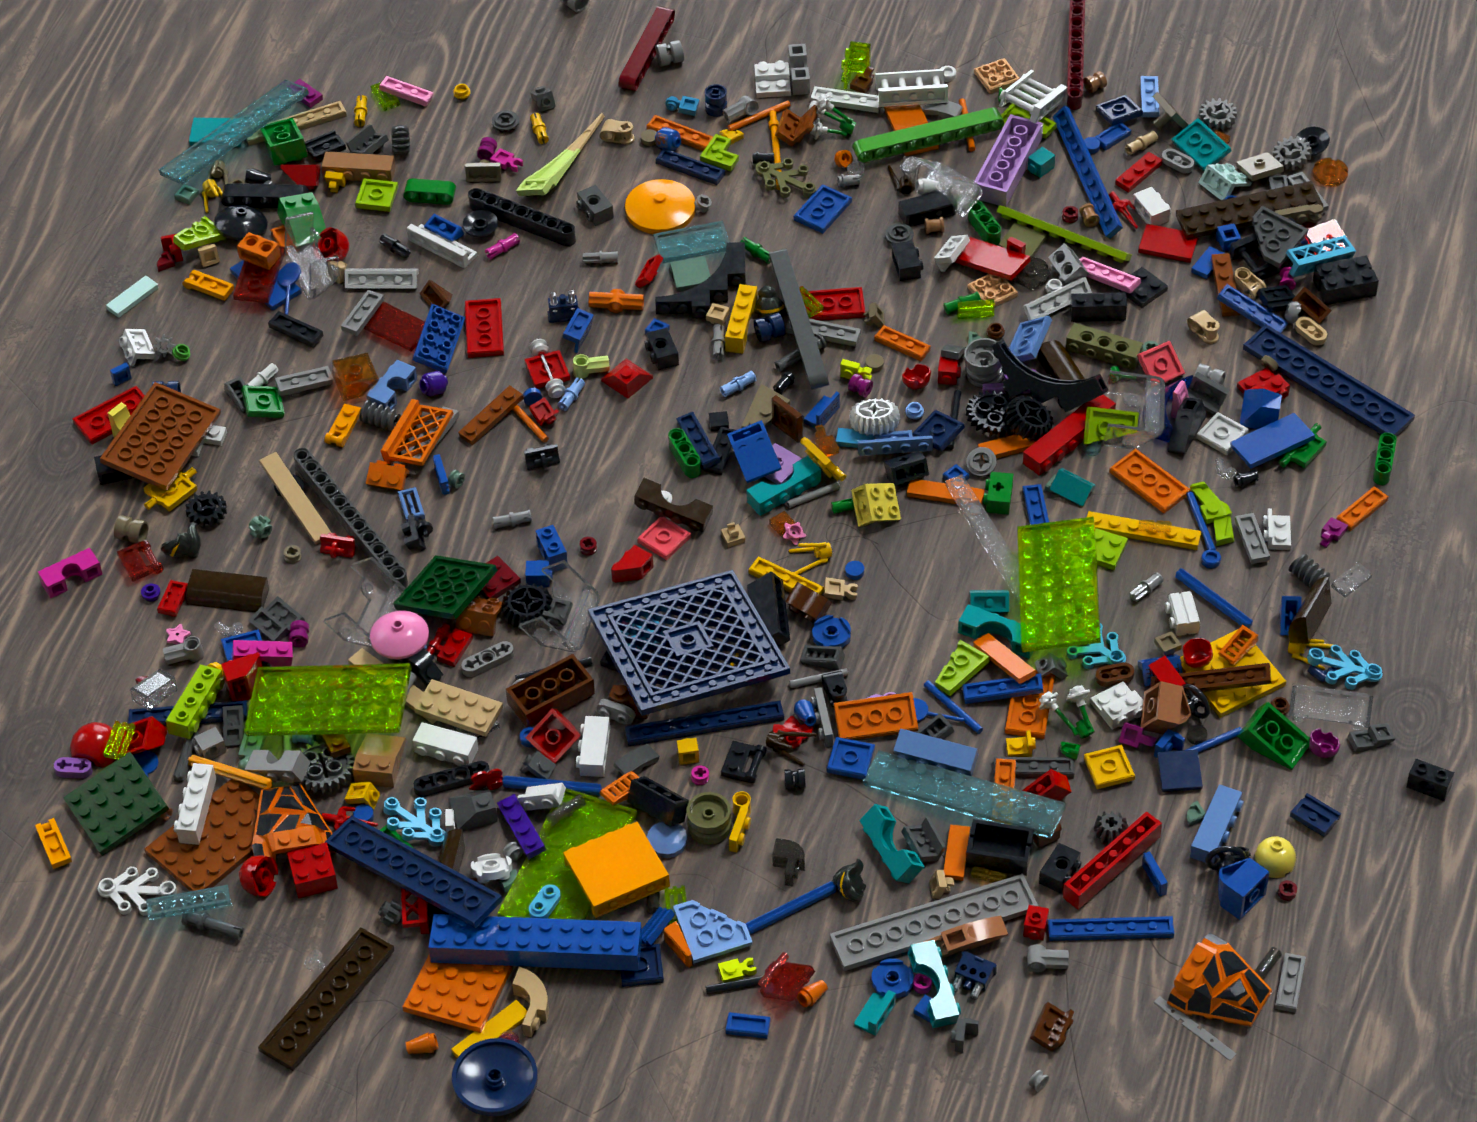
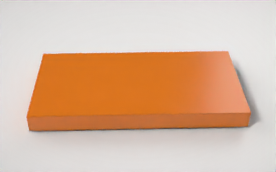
(905, 117)
(1149, 481)
(1025, 712)
(876, 716)

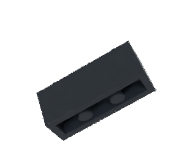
(929, 206)
(1098, 307)
(657, 801)

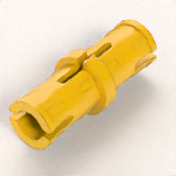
(360, 111)
(539, 128)

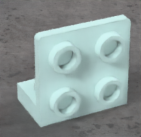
(1222, 179)

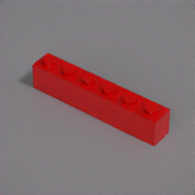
(1061, 438)
(1112, 860)

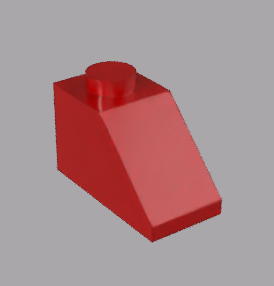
(1050, 785)

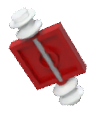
(547, 368)

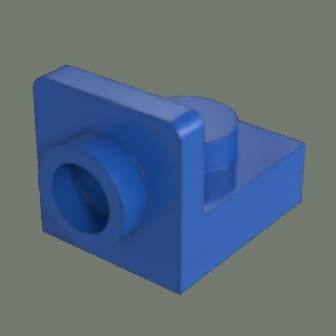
(1168, 741)

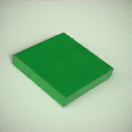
(262, 401)

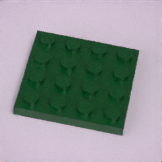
(445, 587)
(116, 803)

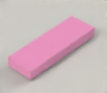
(406, 91)

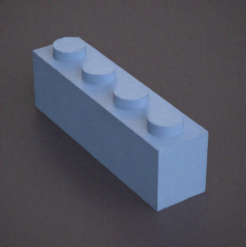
(936, 752)
(1217, 822)

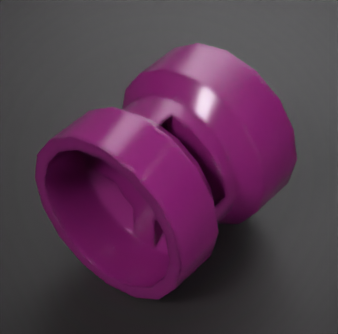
(487, 148)
(860, 385)
(298, 635)

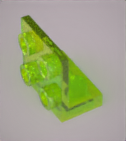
(856, 59)

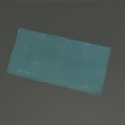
(691, 241)

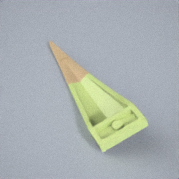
(549, 175)

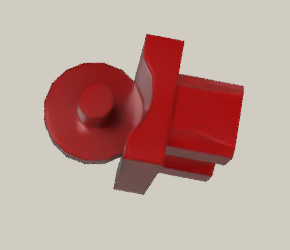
(337, 545)

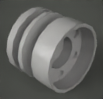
(981, 363)

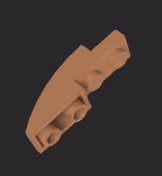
(970, 935)

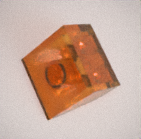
(354, 375)

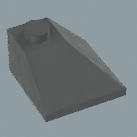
(473, 809)

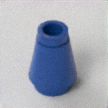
(804, 710)

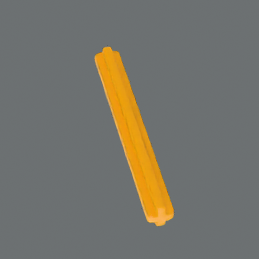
(233, 773)

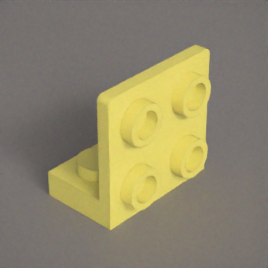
(875, 503)

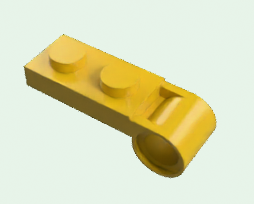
(742, 821)

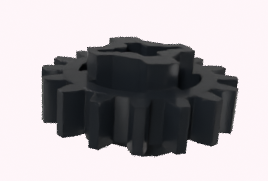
(206, 508)

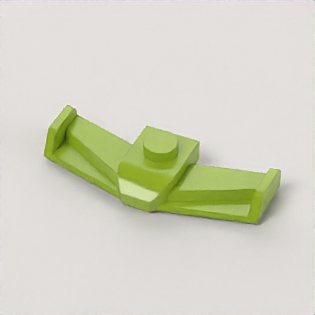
(1214, 512)

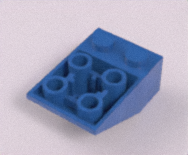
(754, 451)

